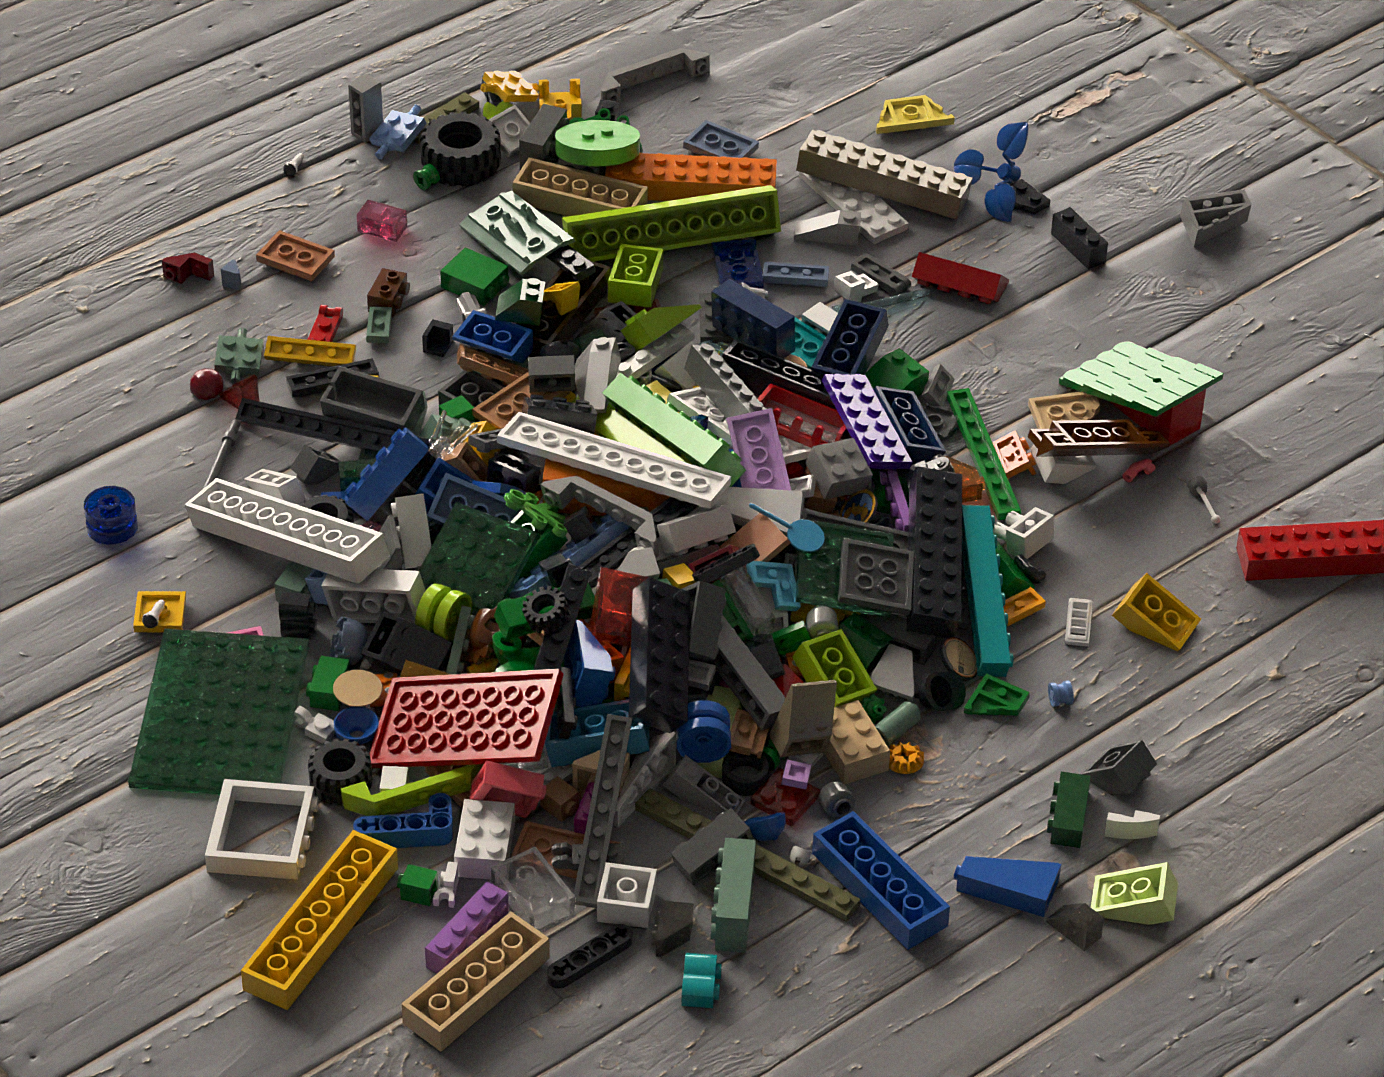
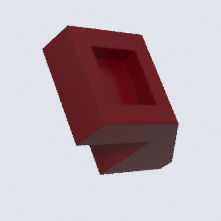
(182, 266)

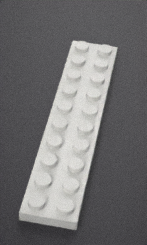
(614, 460)

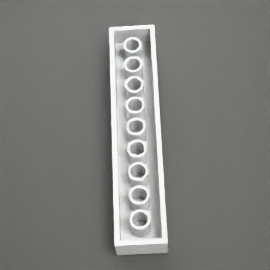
(288, 530)

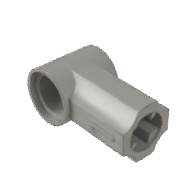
(468, 303)

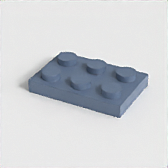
(719, 141)

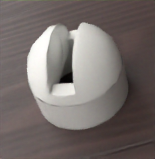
(801, 855)

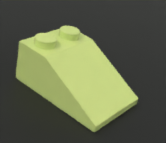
(1137, 894)

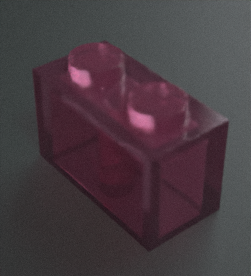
(382, 220)

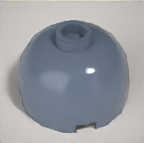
(348, 640)

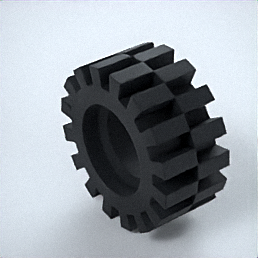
(550, 619)

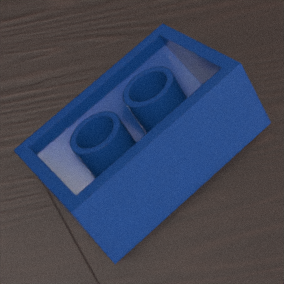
(495, 336)

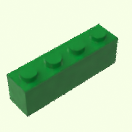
(514, 624)

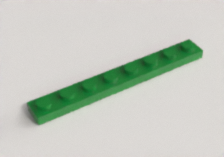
(983, 452)

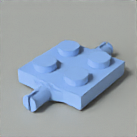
(397, 131)

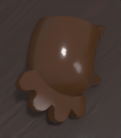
(481, 636)

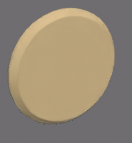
(357, 688)

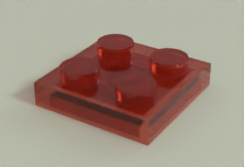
(778, 798)

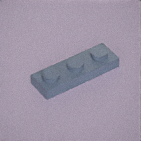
(795, 274)

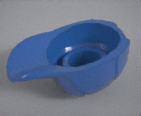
(767, 827)

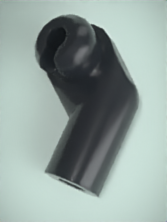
(1035, 575)

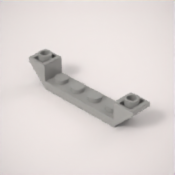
(691, 61)
(563, 490)

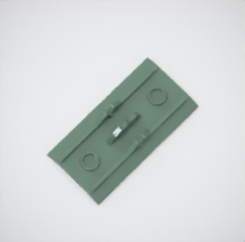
(515, 231)

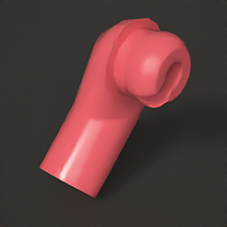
(1133, 470)

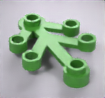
(540, 513)

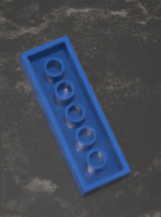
(881, 880)

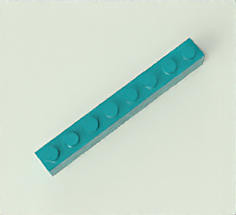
(984, 592)

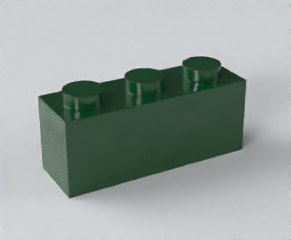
(1068, 809)

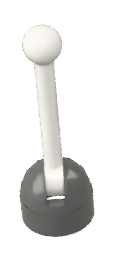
(1198, 487)

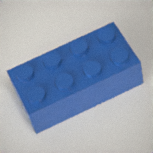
(386, 473)

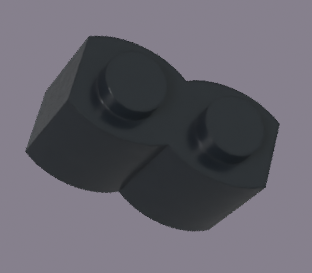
(296, 615)

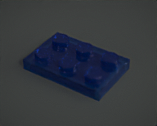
(738, 262)

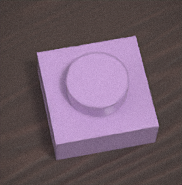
(796, 774)

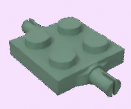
(238, 355)

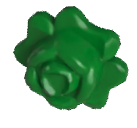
(874, 707)

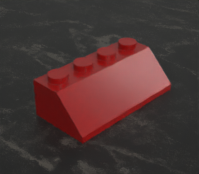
(959, 277)

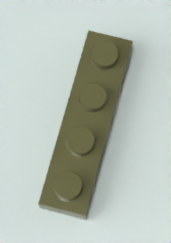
(462, 103)

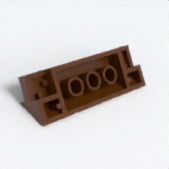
(1096, 439)

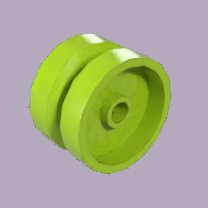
(441, 609)

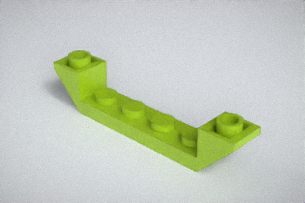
(359, 800)

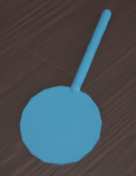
(801, 533)

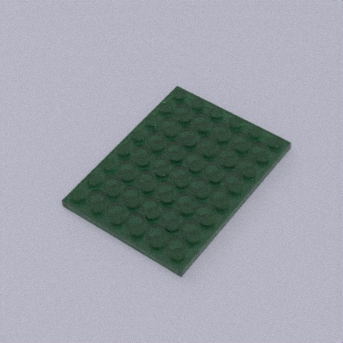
(218, 711)

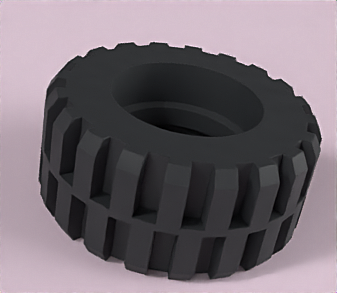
(461, 148)

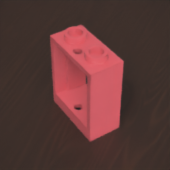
(510, 785)

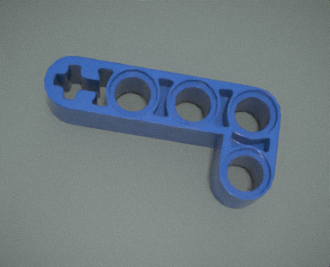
(412, 829)

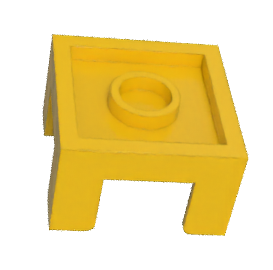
(566, 100)

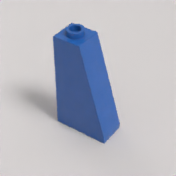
(1009, 882)

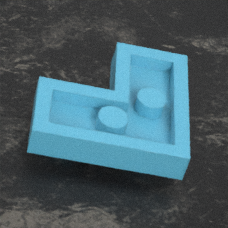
(780, 580)

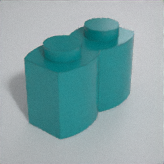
(700, 980)

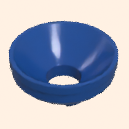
(353, 720)

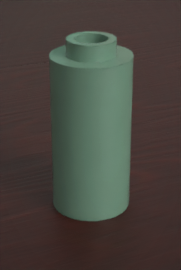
(898, 722)

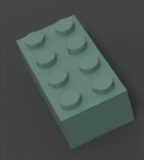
(733, 895)

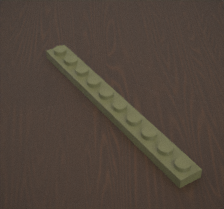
(767, 864)

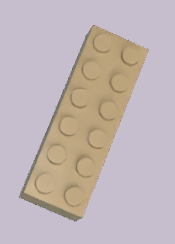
(573, 190)
(475, 981)

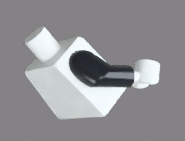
(672, 372)

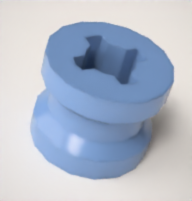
(1060, 693)

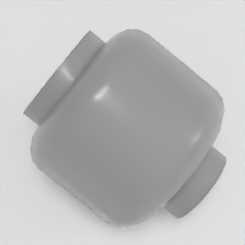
(821, 621)

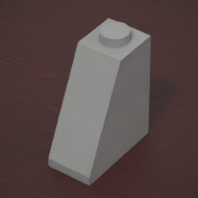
(894, 676)

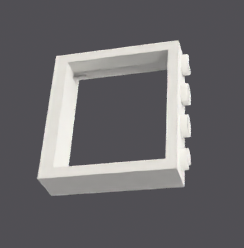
(260, 864)

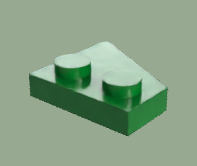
(996, 698)

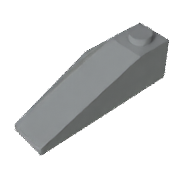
(596, 370)

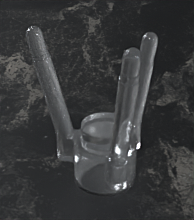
(442, 446)

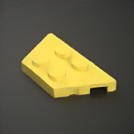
(911, 114)

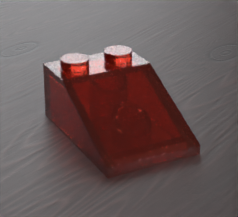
(613, 606)

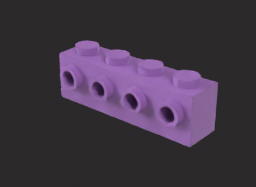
(467, 926)

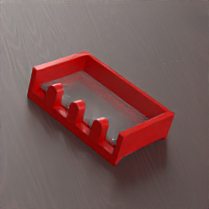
(803, 418)

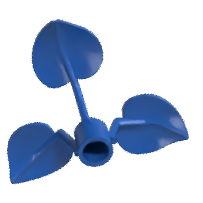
(1002, 199)

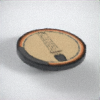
(958, 657)

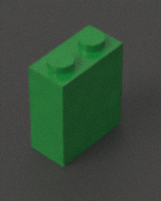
(474, 274)

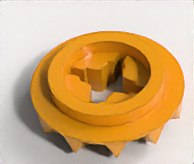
(899, 764)

